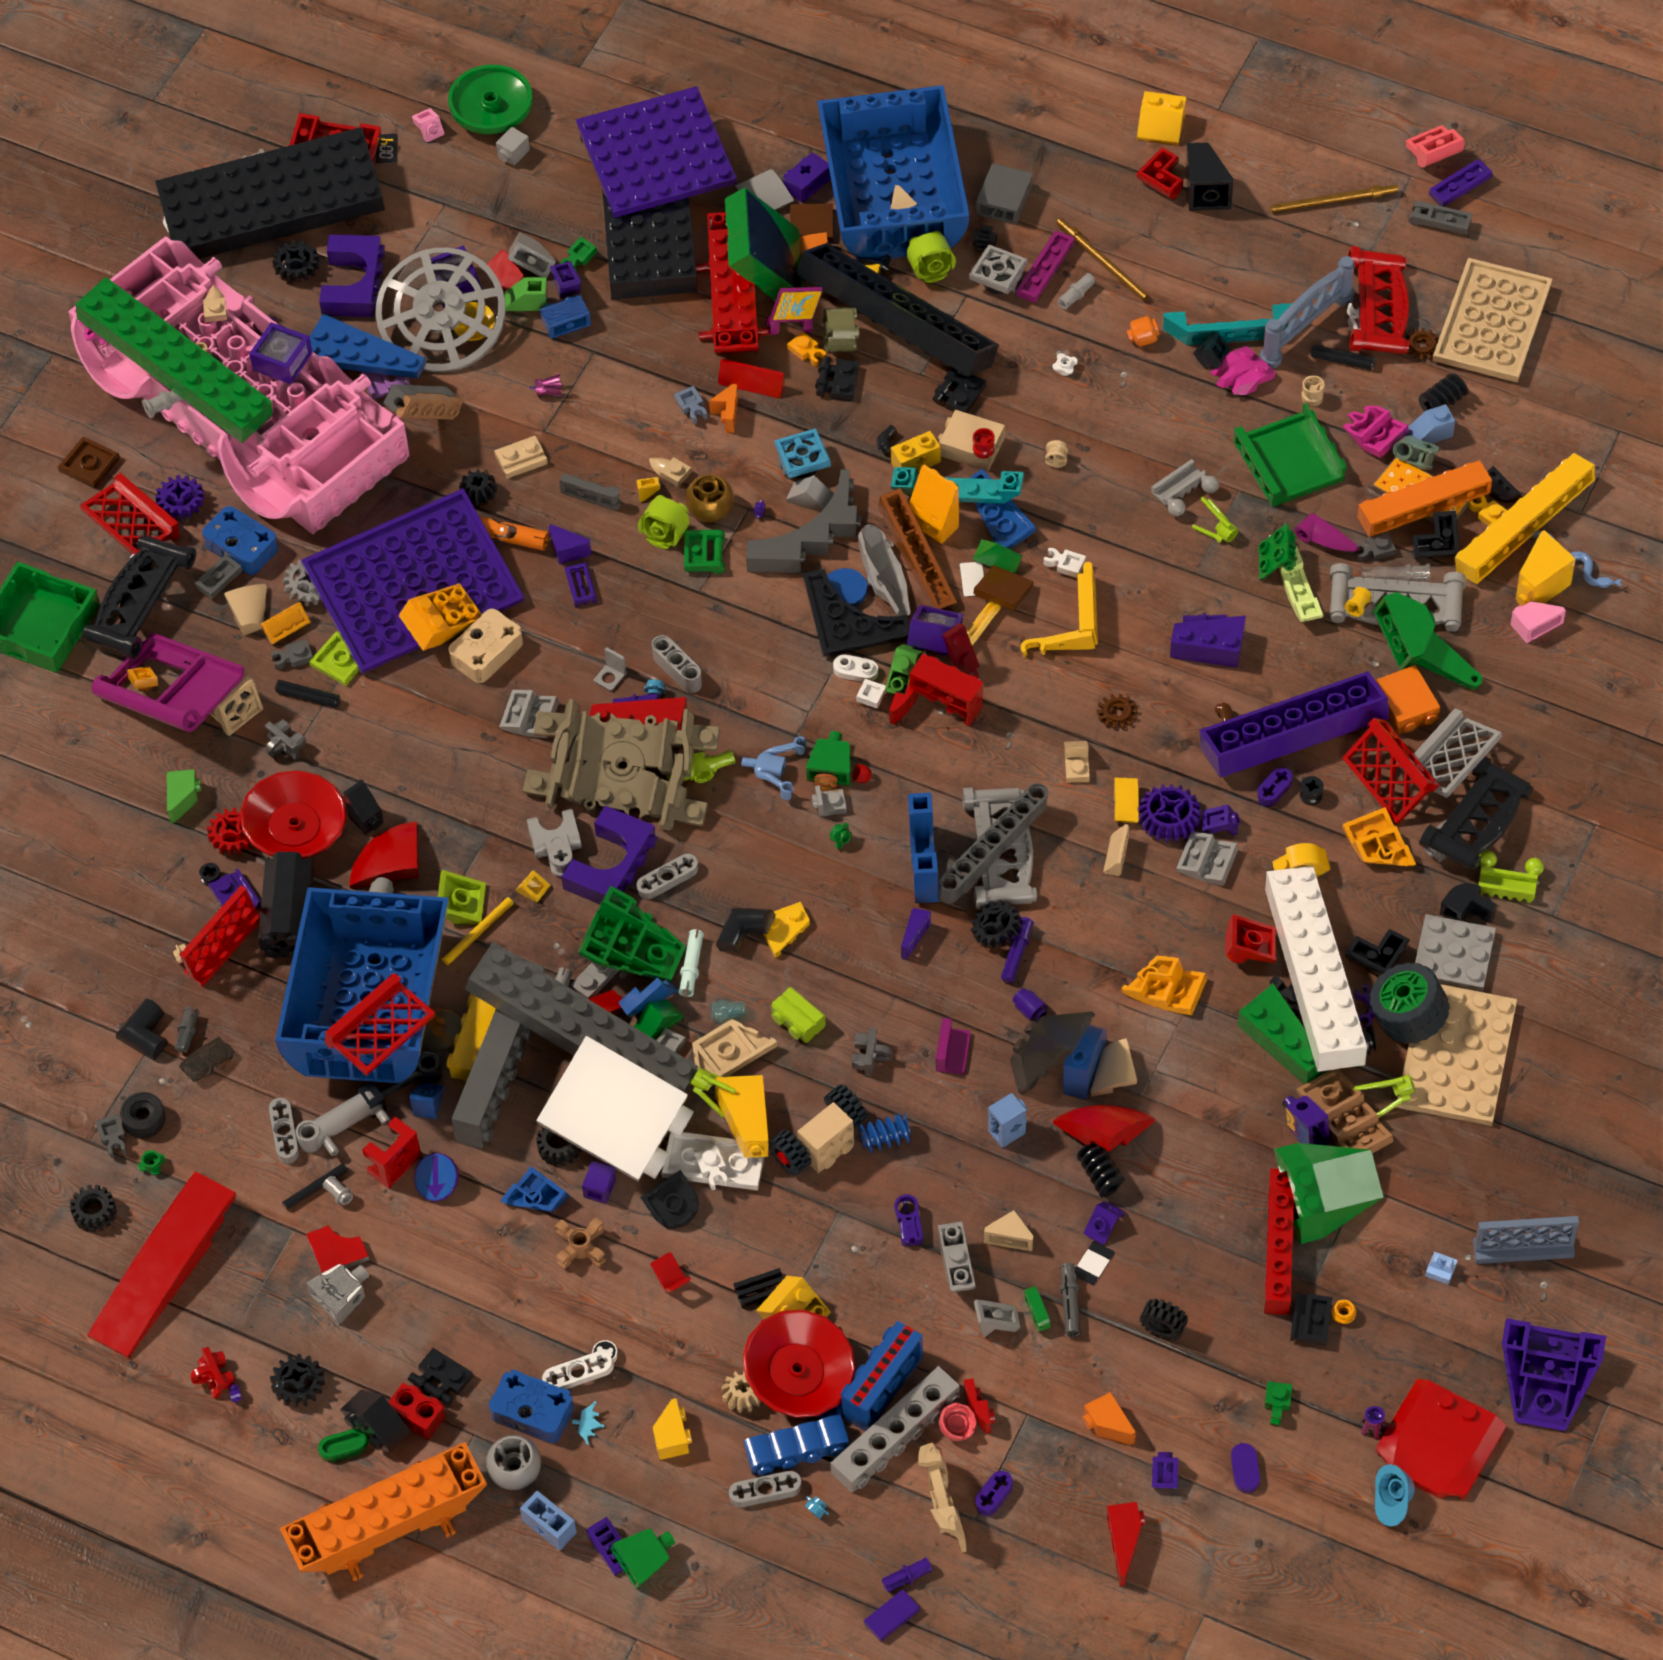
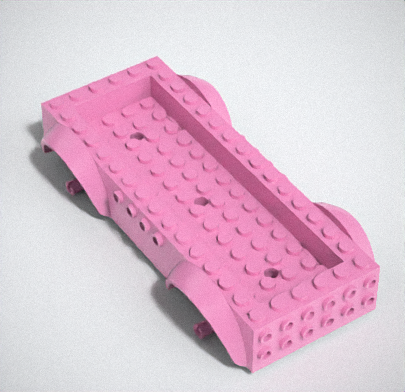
(277, 466)

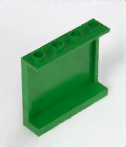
(1290, 457)

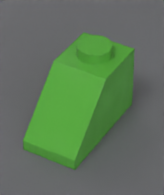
(181, 792)

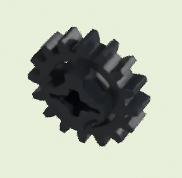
(295, 261)
(996, 924)
(291, 1391)

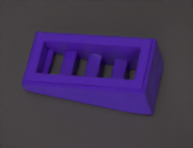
(917, 926)
(593, 1534)

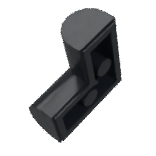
(1443, 542)
(740, 923)
(1379, 957)
(138, 1030)

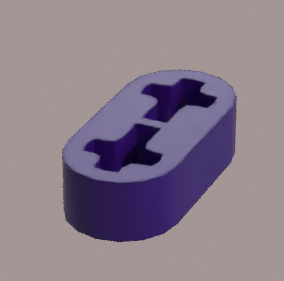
(1278, 790)
(989, 1489)

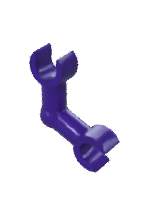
(1369, 1015)

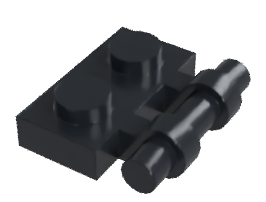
(844, 381)
(964, 395)
(444, 1371)

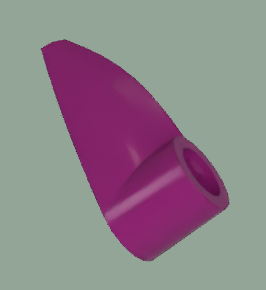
(1321, 532)

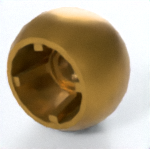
(715, 498)

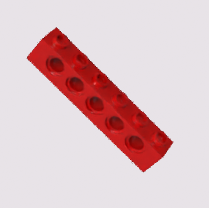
(1279, 1244)

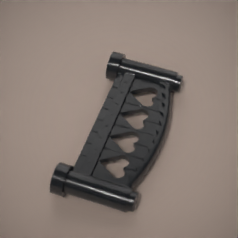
(123, 636)
(1490, 779)

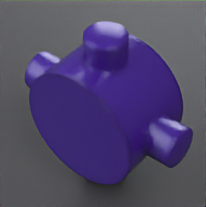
(759, 509)
(235, 1393)

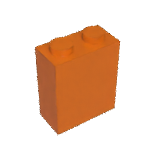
(1409, 700)

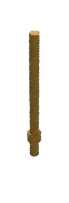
(1374, 192)
(1112, 268)

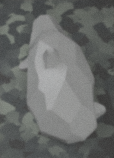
(881, 563)

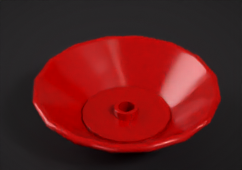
(291, 799)
(804, 1342)

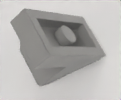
(996, 1316)

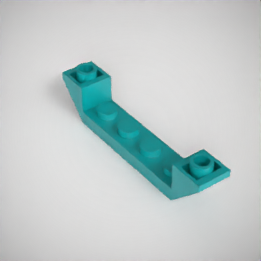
(1237, 331)
(970, 489)

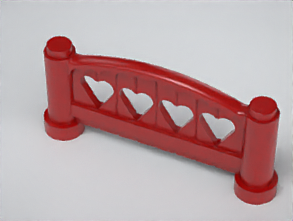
(1370, 335)

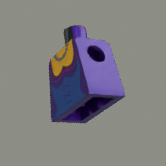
(1307, 1120)

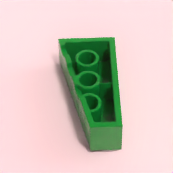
(1279, 1033)

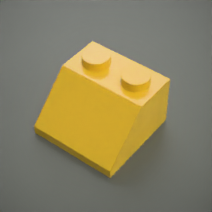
(1161, 118)

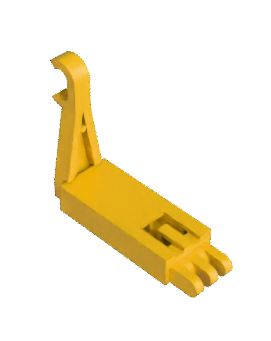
(1088, 634)

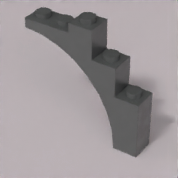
(790, 550)

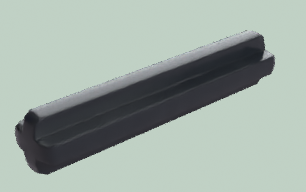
(1343, 357)
(307, 693)

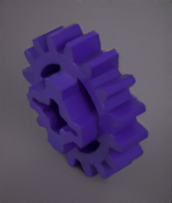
(180, 496)

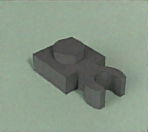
(1377, 547)
(295, 654)
(111, 1133)

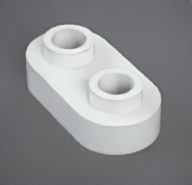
(854, 668)

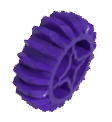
(1166, 820)

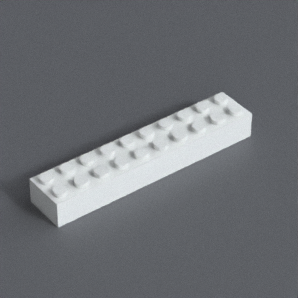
(1315, 968)

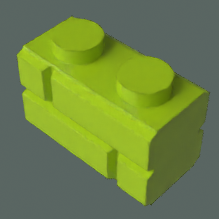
(797, 1015)

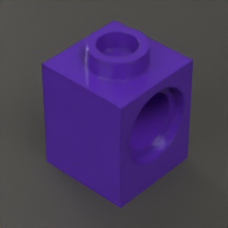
(599, 1182)

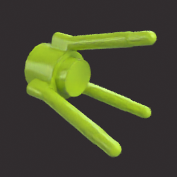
(1225, 529)
(703, 1080)
(1401, 1086)

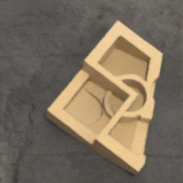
(248, 606)
(1114, 1069)

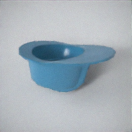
(1392, 1494)

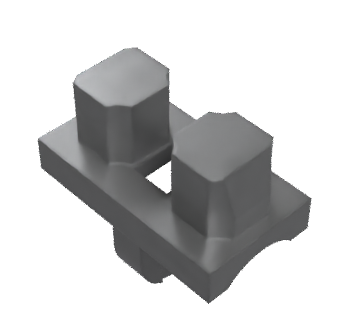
(281, 742)
(874, 1052)

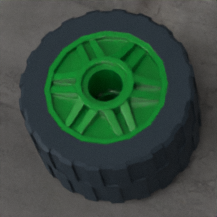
(1409, 1003)

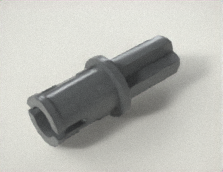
(186, 1030)

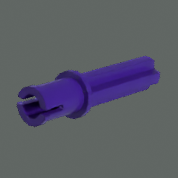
(1016, 950)

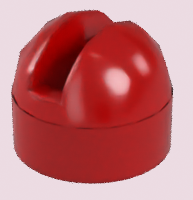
(861, 773)

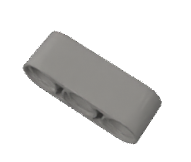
(668, 654)

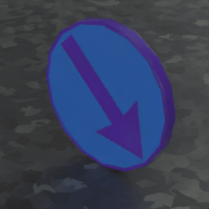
(436, 1177)

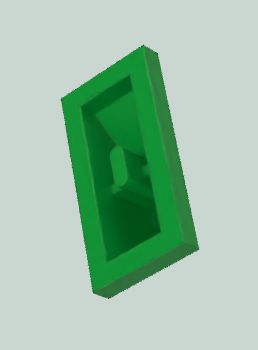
(998, 555)

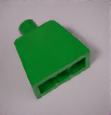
(830, 757)
(642, 1554)

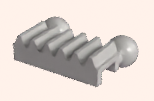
(1180, 482)

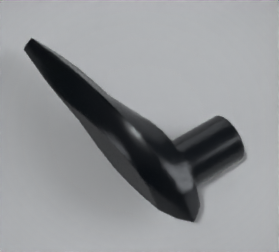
(883, 262)

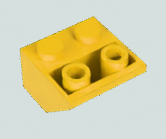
(792, 1294)

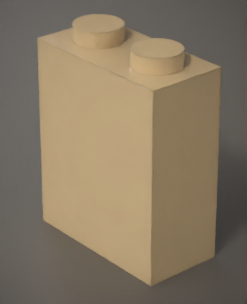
(957, 439)

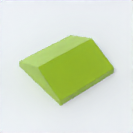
(464, 897)

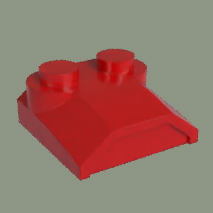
(1249, 940)

